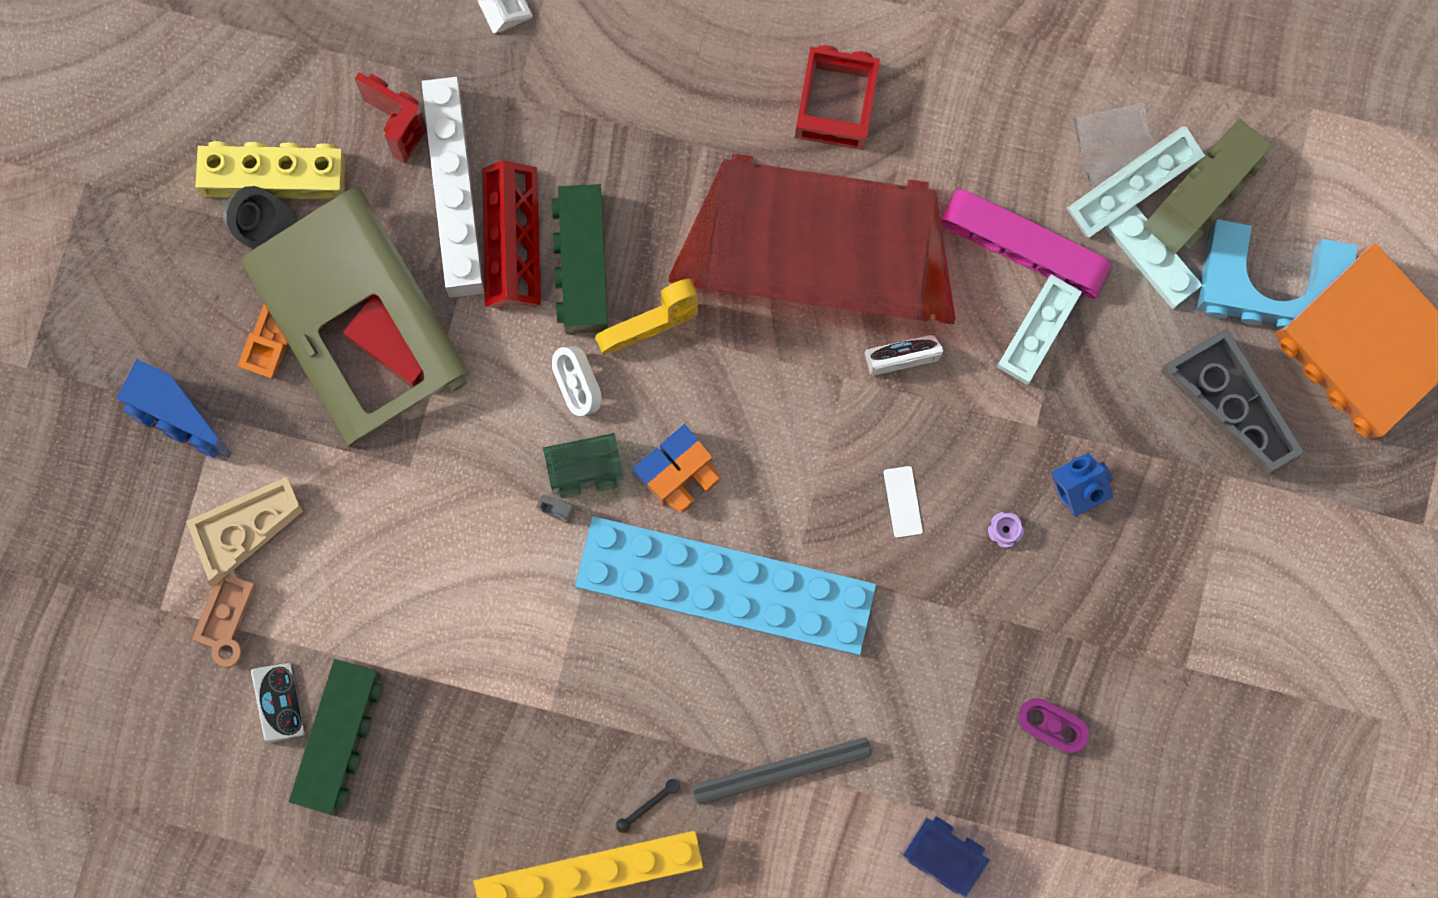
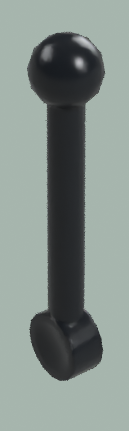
(623, 825)

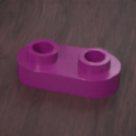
(1052, 726)

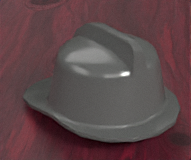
(255, 216)

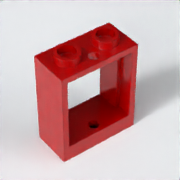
(830, 130)

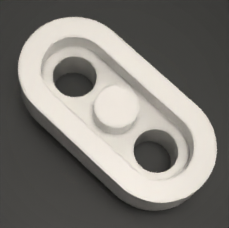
(576, 380)

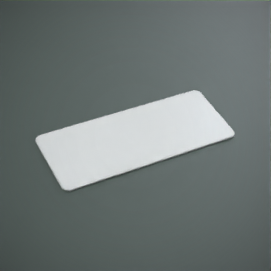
(903, 501)

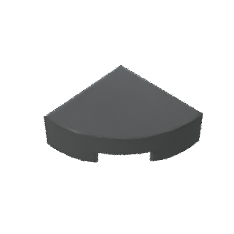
(555, 508)

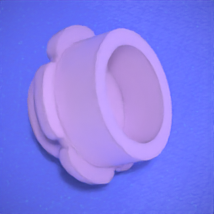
(1009, 520)

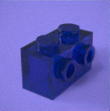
(945, 857)

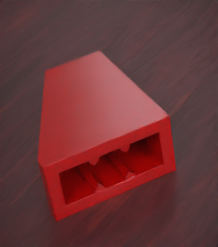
(381, 340)

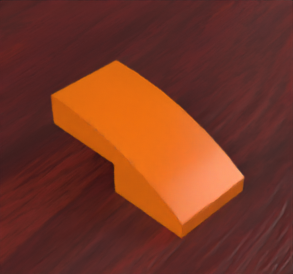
(264, 347)

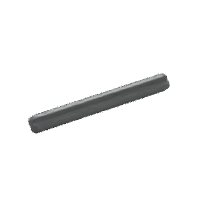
(781, 770)

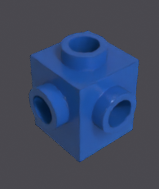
(1083, 484)

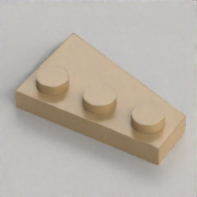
(242, 526)

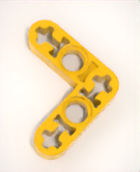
(677, 306)

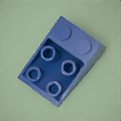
(158, 399)

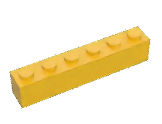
(597, 870)

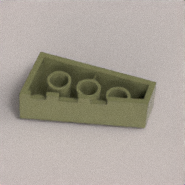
(1207, 186)

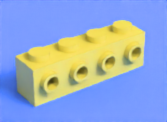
(281, 170)

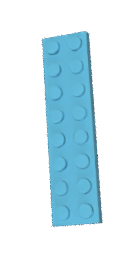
(725, 586)

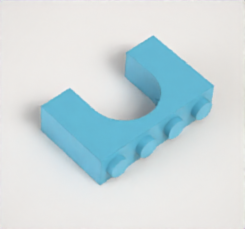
(1228, 288)

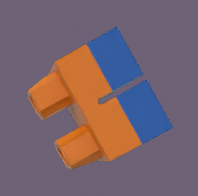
(666, 481)

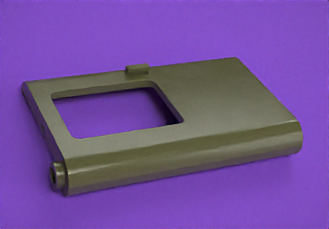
(326, 269)

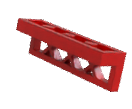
(504, 232)

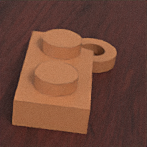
(223, 618)

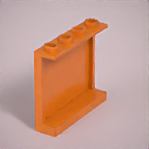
(1368, 343)

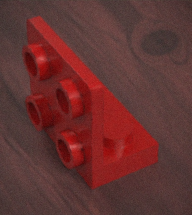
(406, 120)

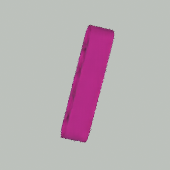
(1025, 242)

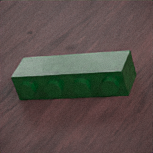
(582, 259)
(335, 738)

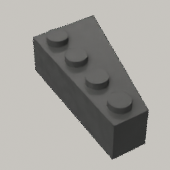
(1234, 399)

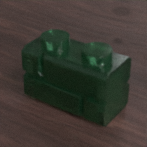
(583, 465)

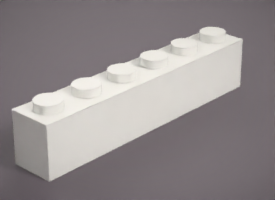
(452, 187)

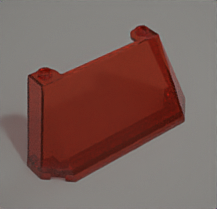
(820, 241)

